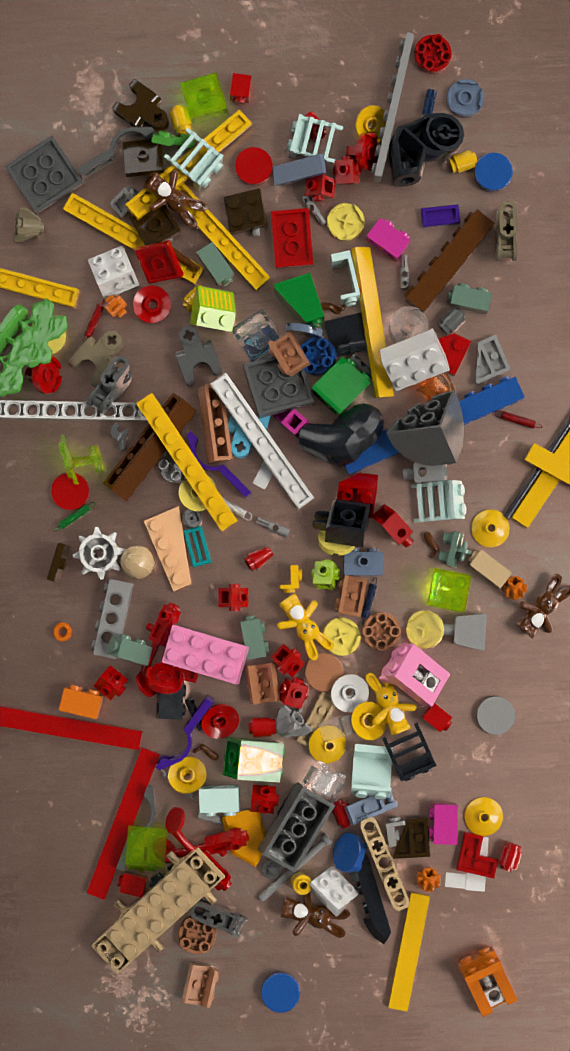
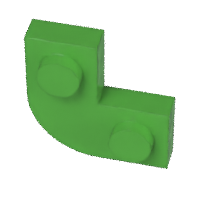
(168, 139)

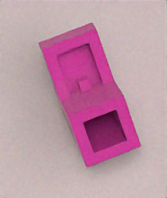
(292, 421)

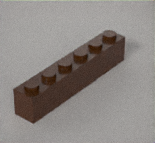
(450, 261)
(146, 450)

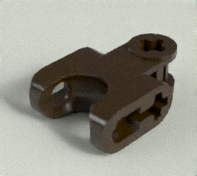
(143, 110)

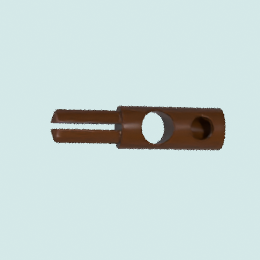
(186, 261)

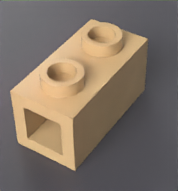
(489, 568)

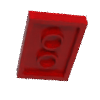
(292, 238)

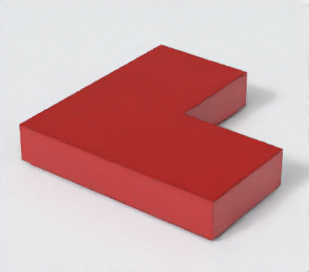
(471, 860)

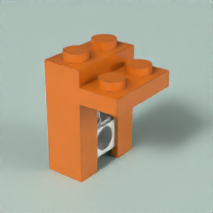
(480, 967)

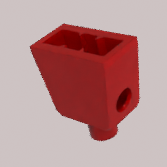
(393, 525)

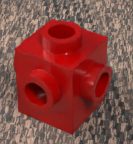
(346, 171)
(320, 188)
(233, 597)
(288, 660)
(111, 683)
(293, 692)
(264, 799)

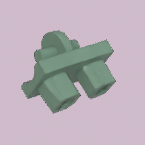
(456, 552)

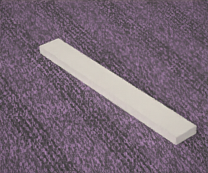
(261, 440)

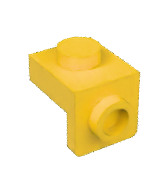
(296, 576)

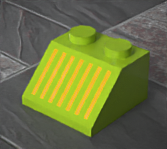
(213, 309)

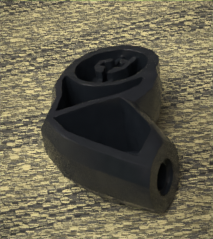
(422, 141)
(345, 438)

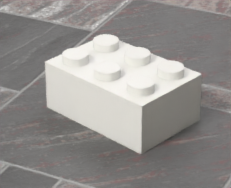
(414, 360)

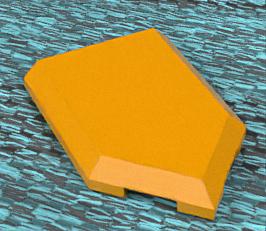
(254, 825)

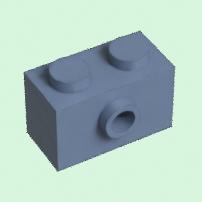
(364, 563)

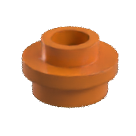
(56, 629)

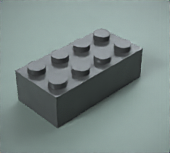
(296, 827)

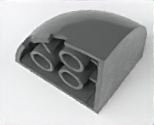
(431, 431)

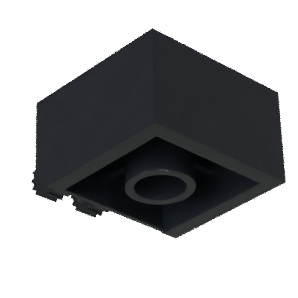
(344, 523)

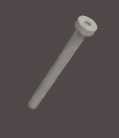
(288, 874)

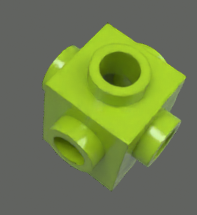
(325, 574)

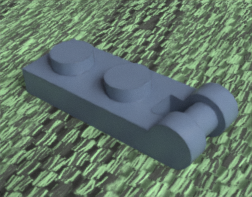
(368, 807)

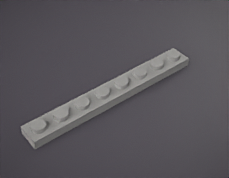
(393, 99)

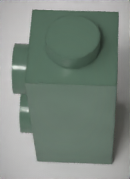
(216, 265)
(469, 299)
(253, 637)
(129, 650)

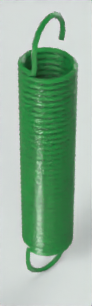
(74, 516)

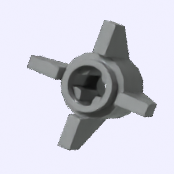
(290, 723)

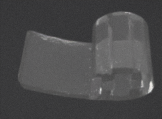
(336, 727)

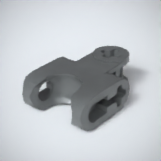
(196, 353)
(111, 385)
(225, 921)

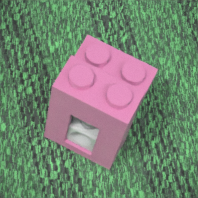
(403, 668)

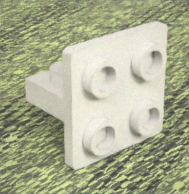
(333, 890)

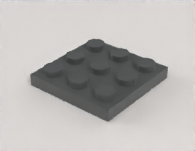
(44, 175)
(276, 391)

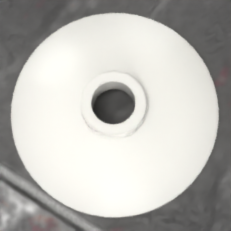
(358, 694)

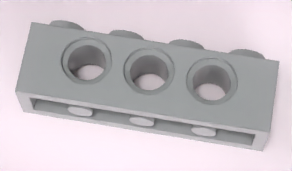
(124, 590)

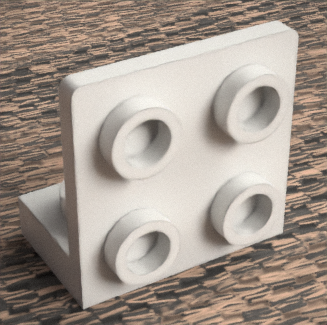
(113, 272)

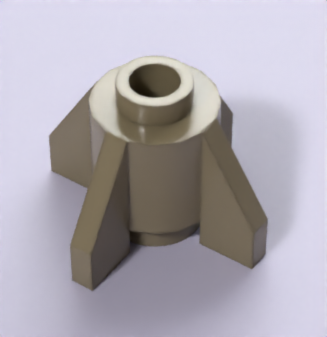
(27, 225)

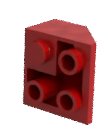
(360, 489)

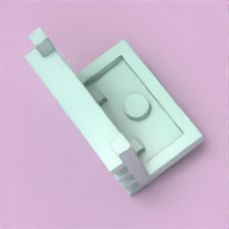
(301, 136)
(206, 166)
(450, 500)

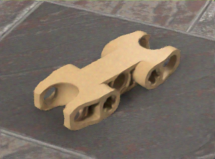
(388, 871)

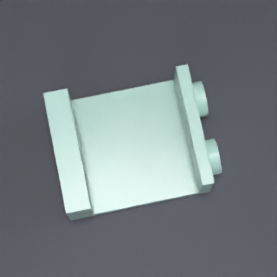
(344, 259)
(371, 771)

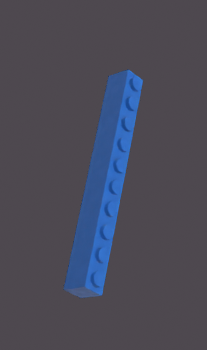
(473, 408)

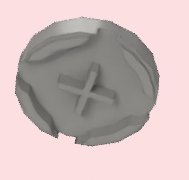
(495, 715)

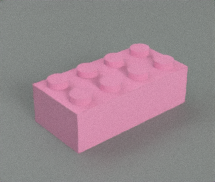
(205, 654)

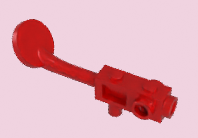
(159, 635)
(174, 824)
(216, 843)

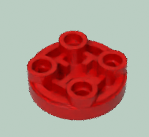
(432, 53)

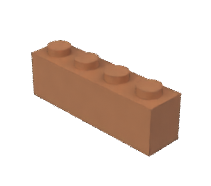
(214, 426)

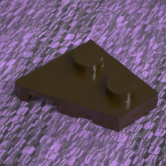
(414, 839)

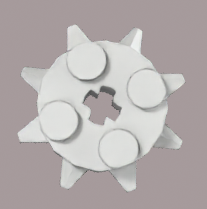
(101, 564)

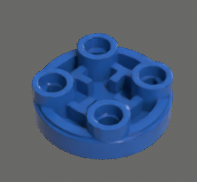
(493, 172)
(320, 355)
(349, 853)
(280, 992)

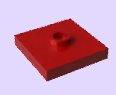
(159, 262)

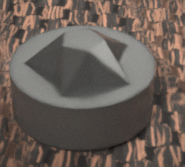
(191, 518)
(271, 869)

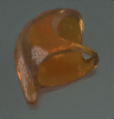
(436, 385)

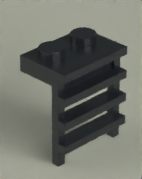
(416, 765)

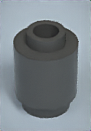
(452, 320)

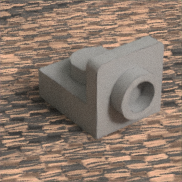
(121, 199)
(391, 833)

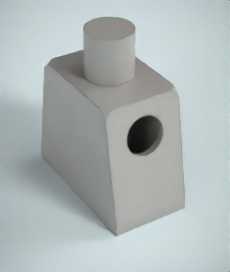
(434, 473)
(468, 631)

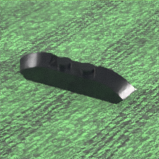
(377, 920)

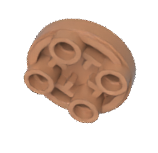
(381, 631)
(323, 672)
(196, 936)

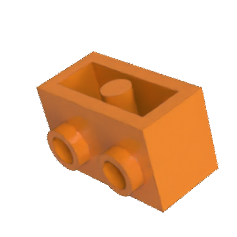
(81, 702)

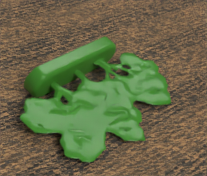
(30, 346)

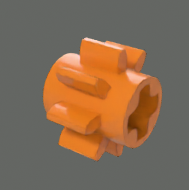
(115, 306)
(515, 588)
(428, 879)

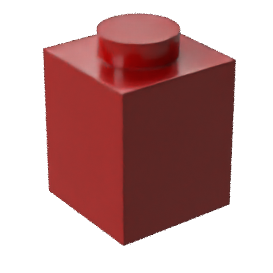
(240, 88)
(437, 718)
(132, 884)

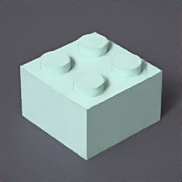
(219, 799)

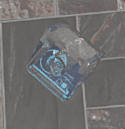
(254, 335)

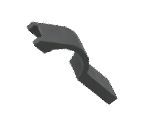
(109, 155)
(150, 796)

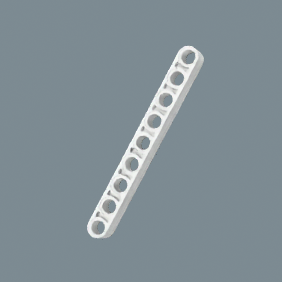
(62, 406)

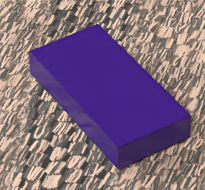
(440, 216)

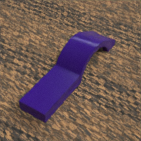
(193, 440)
(166, 761)

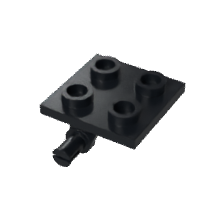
(347, 334)

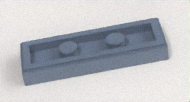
(299, 170)

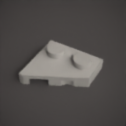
(490, 360)

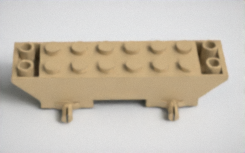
(158, 909)

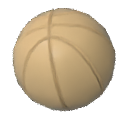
(137, 562)

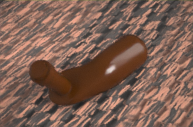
(332, 307)
(431, 542)
(209, 752)

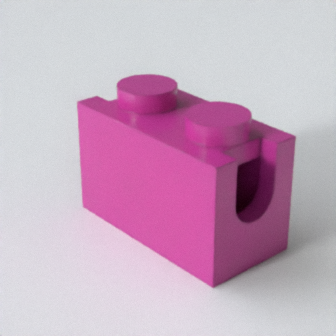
(388, 239)
(444, 823)

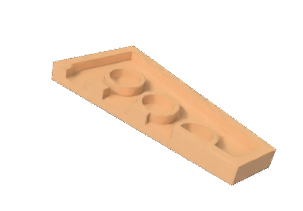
(169, 542)

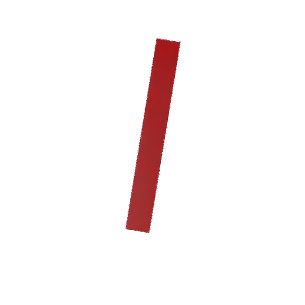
(70, 728)
(125, 817)

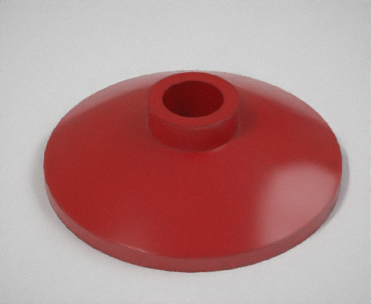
(148, 295)
(222, 727)

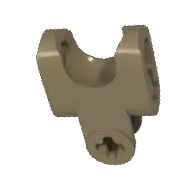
(506, 240)
(99, 353)

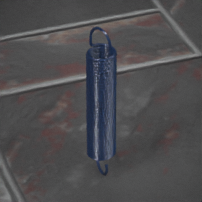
(369, 600)

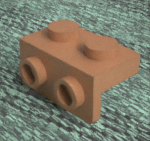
(289, 354)
(351, 596)
(262, 683)
(200, 985)

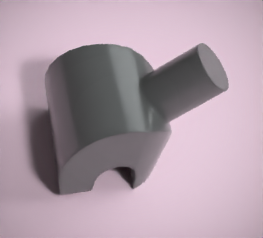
(119, 436)

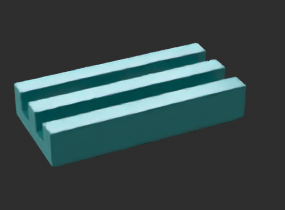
(193, 531)

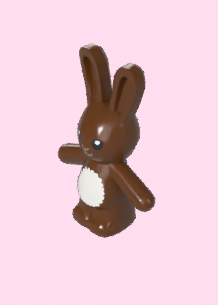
(176, 199)
(545, 604)
(316, 916)

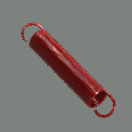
(94, 320)
(518, 419)

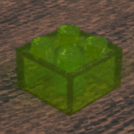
(204, 98)

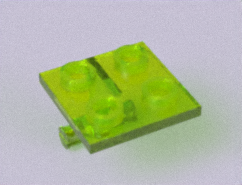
(71, 463)
(449, 590)
(145, 848)

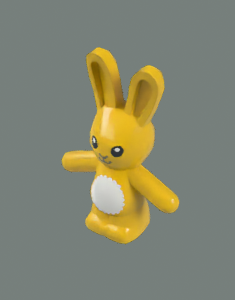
(306, 628)
(388, 699)

